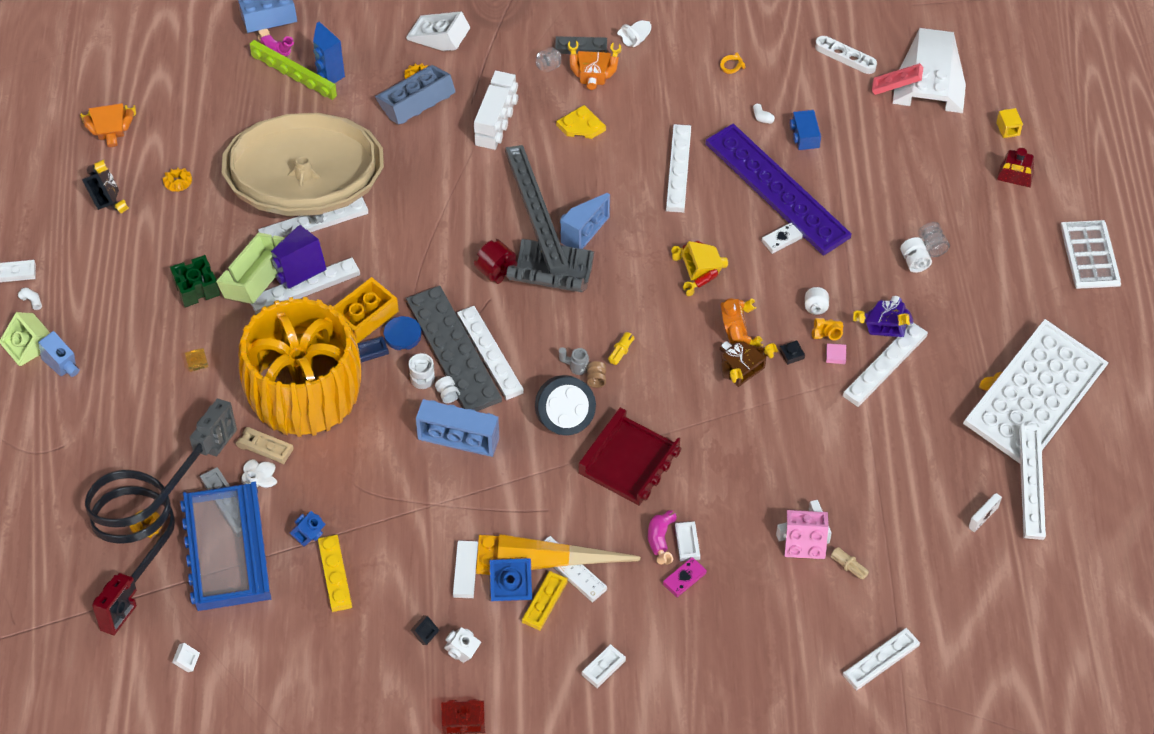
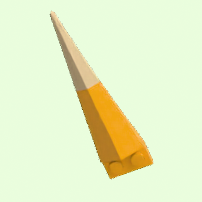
(542, 553)

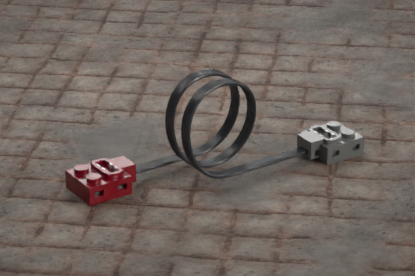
(116, 600)

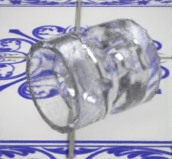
(933, 239)

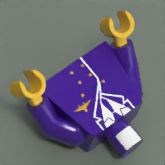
(886, 318)

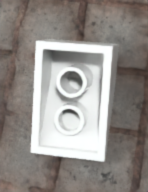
(440, 31)

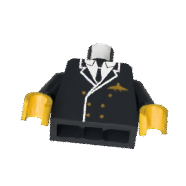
(103, 188)

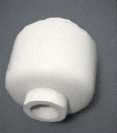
(816, 300)

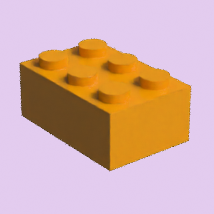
(367, 308)

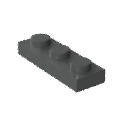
(587, 44)

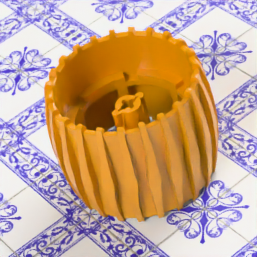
(291, 336)

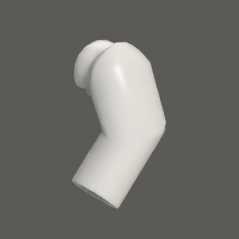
(763, 116)
(32, 296)

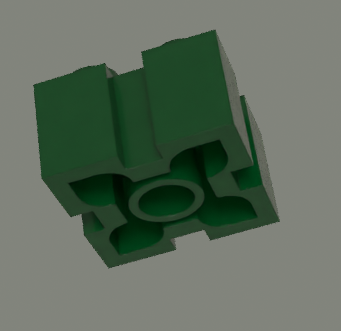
(195, 281)

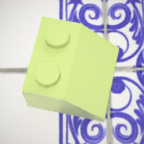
(23, 336)

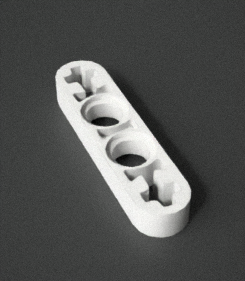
(827, 46)

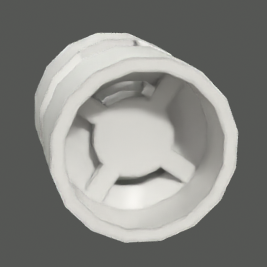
(916, 254)
(421, 371)

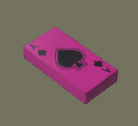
(684, 577)

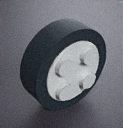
(565, 405)

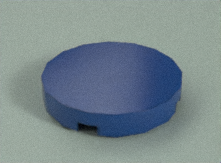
(402, 333)

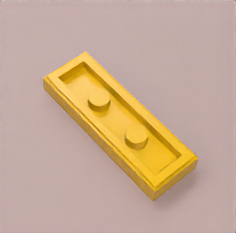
(544, 600)

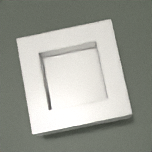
(186, 657)

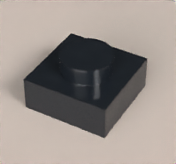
(792, 352)
(425, 630)

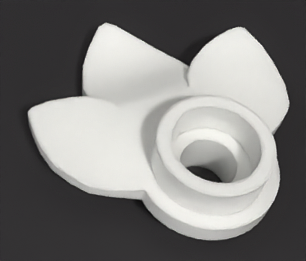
(260, 473)

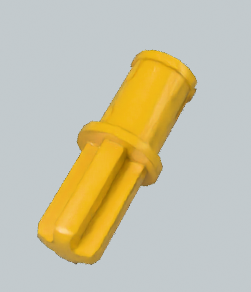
(621, 348)

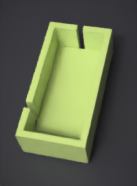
(250, 270)

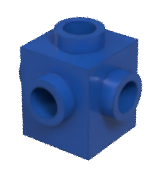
(307, 528)

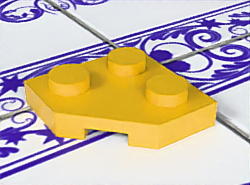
(582, 123)

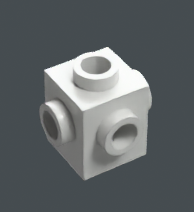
(461, 644)

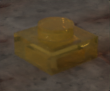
(196, 359)

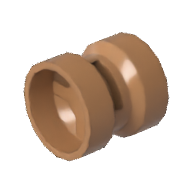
(596, 374)

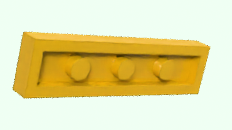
(334, 573)

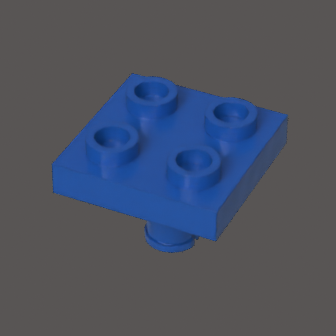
(510, 579)

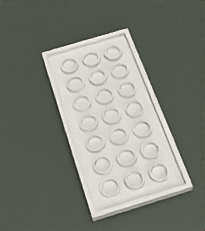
(1036, 389)

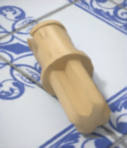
(849, 563)

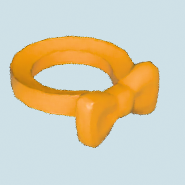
(732, 57)

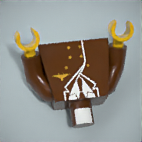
(744, 360)

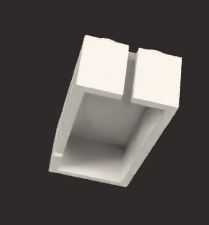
(495, 110)

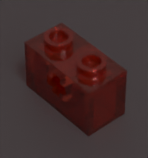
(456, 724)

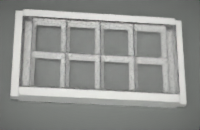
(1090, 254)

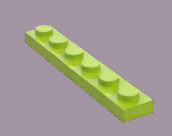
(293, 70)

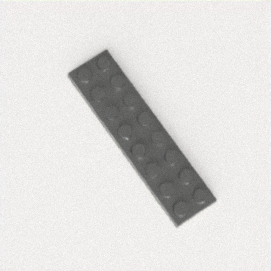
(453, 349)

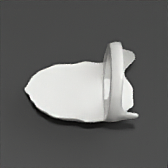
(635, 34)

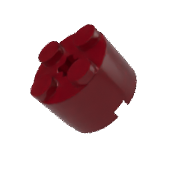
(495, 260)

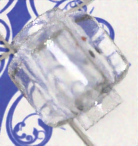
(548, 59)

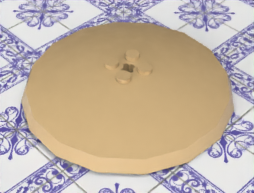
(302, 164)

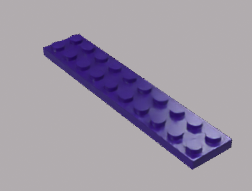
(778, 189)

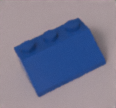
(328, 54)

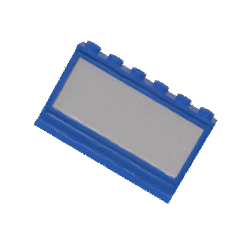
(225, 547)

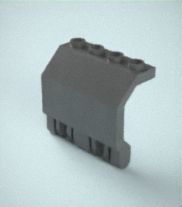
(533, 268)

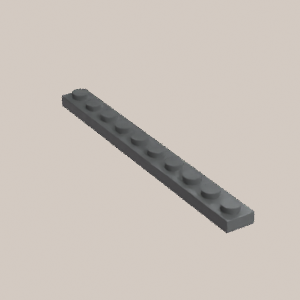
(536, 210)

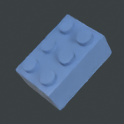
(266, 13)

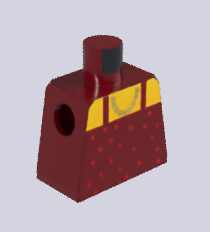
(1017, 168)

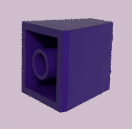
(298, 258)

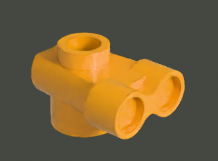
(825, 328)

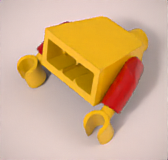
(701, 263)

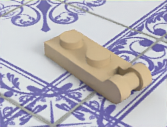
(265, 445)

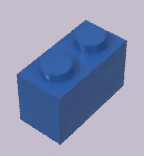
(805, 129)

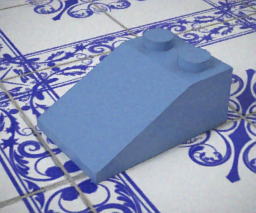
(584, 221)

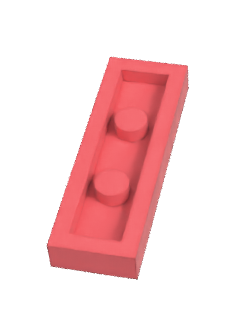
(897, 79)

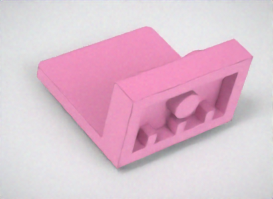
(806, 534)

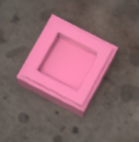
(836, 353)

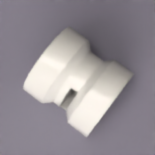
(447, 389)

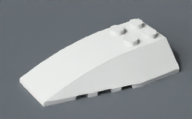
(941, 70)

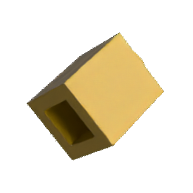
(1009, 123)

